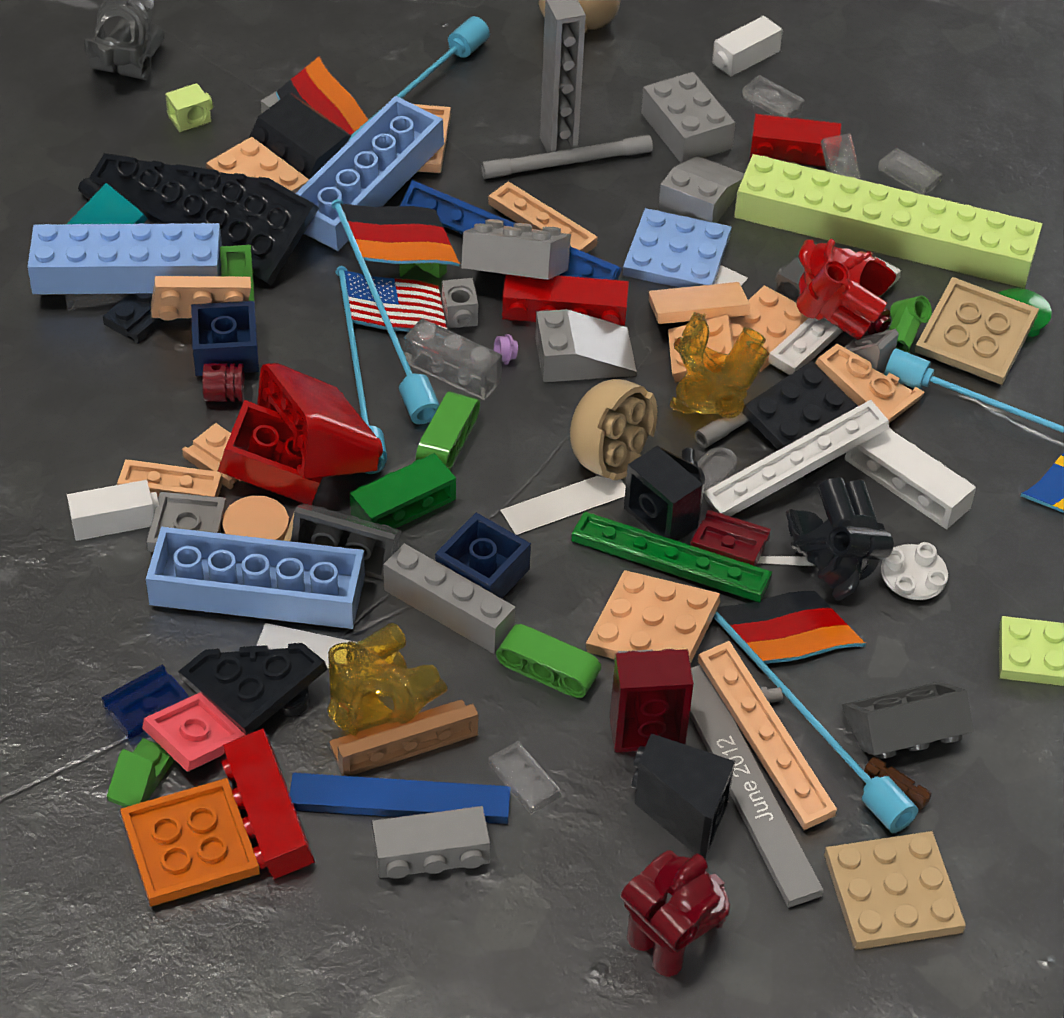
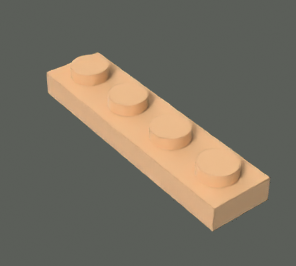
(529, 210)

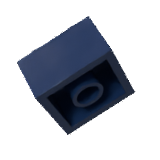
(225, 335)
(486, 555)

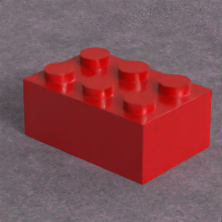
(264, 456)

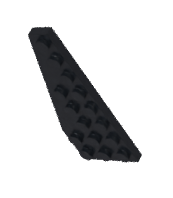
(246, 207)

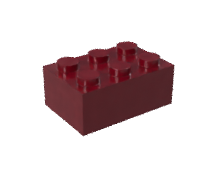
(649, 697)

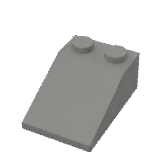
(699, 189)
(581, 347)

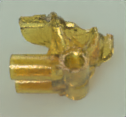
(715, 379)
(374, 668)

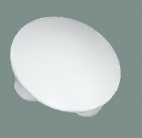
(915, 571)

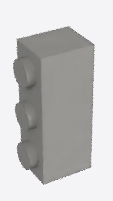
(431, 842)

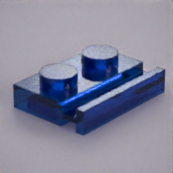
(142, 698)

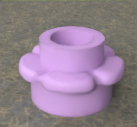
(507, 347)

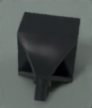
(665, 492)

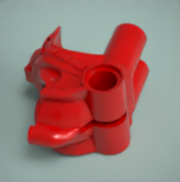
(842, 286)

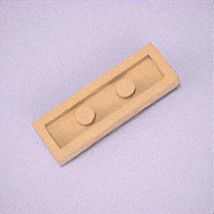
(172, 478)

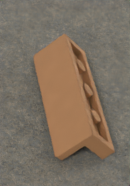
(399, 741)

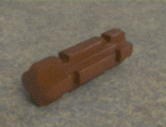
(918, 795)

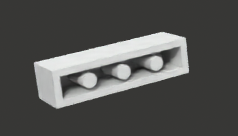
(914, 477)

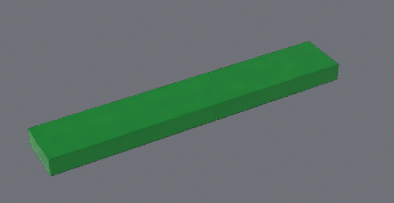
(672, 556)

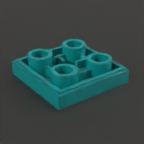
(108, 208)

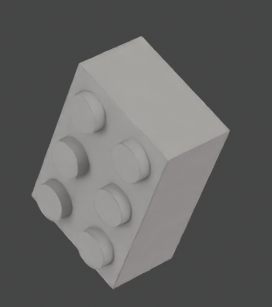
(687, 117)
(516, 249)

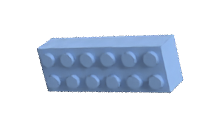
(372, 166)
(119, 256)
(256, 577)

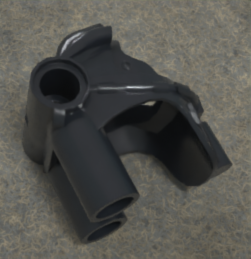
(848, 542)

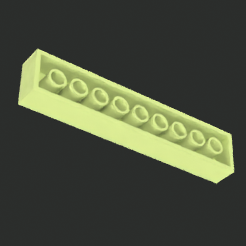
(888, 220)

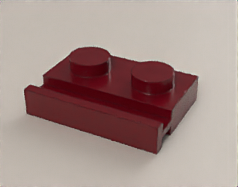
(731, 537)

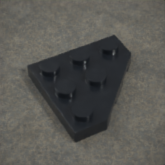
(252, 681)

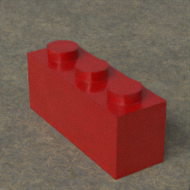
(791, 139)

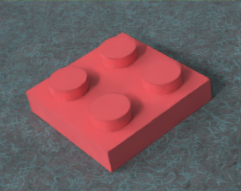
(192, 731)

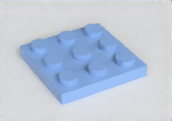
(676, 250)

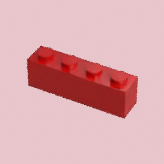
(588, 296)
(267, 803)

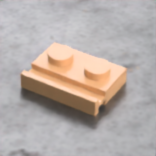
(208, 451)

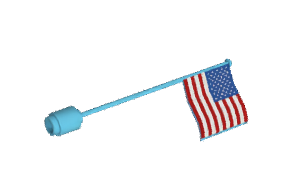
(405, 305)

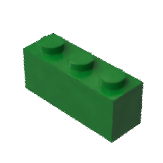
(405, 493)

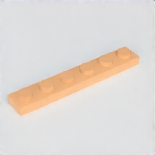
(767, 735)

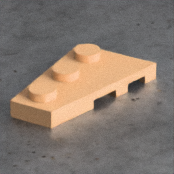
(863, 383)

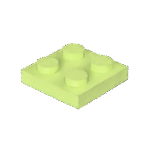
(1031, 650)

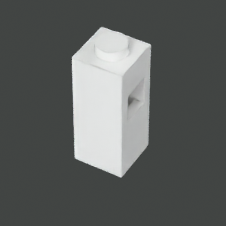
(747, 46)
(112, 509)

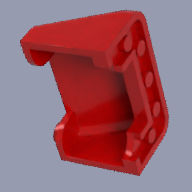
(323, 423)

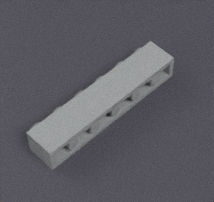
(562, 74)

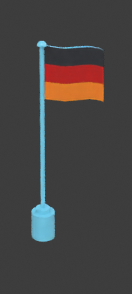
(328, 97)
(399, 237)
(794, 629)

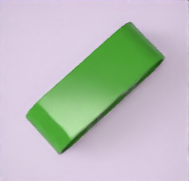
(449, 428)
(548, 660)

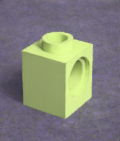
(189, 107)

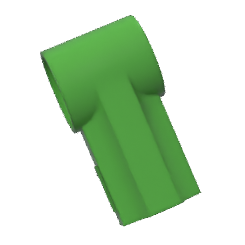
(907, 317)

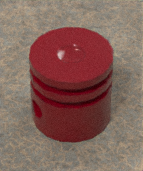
(223, 382)

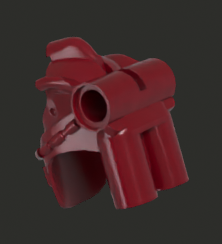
(694, 908)

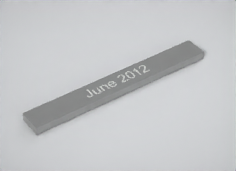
(753, 796)

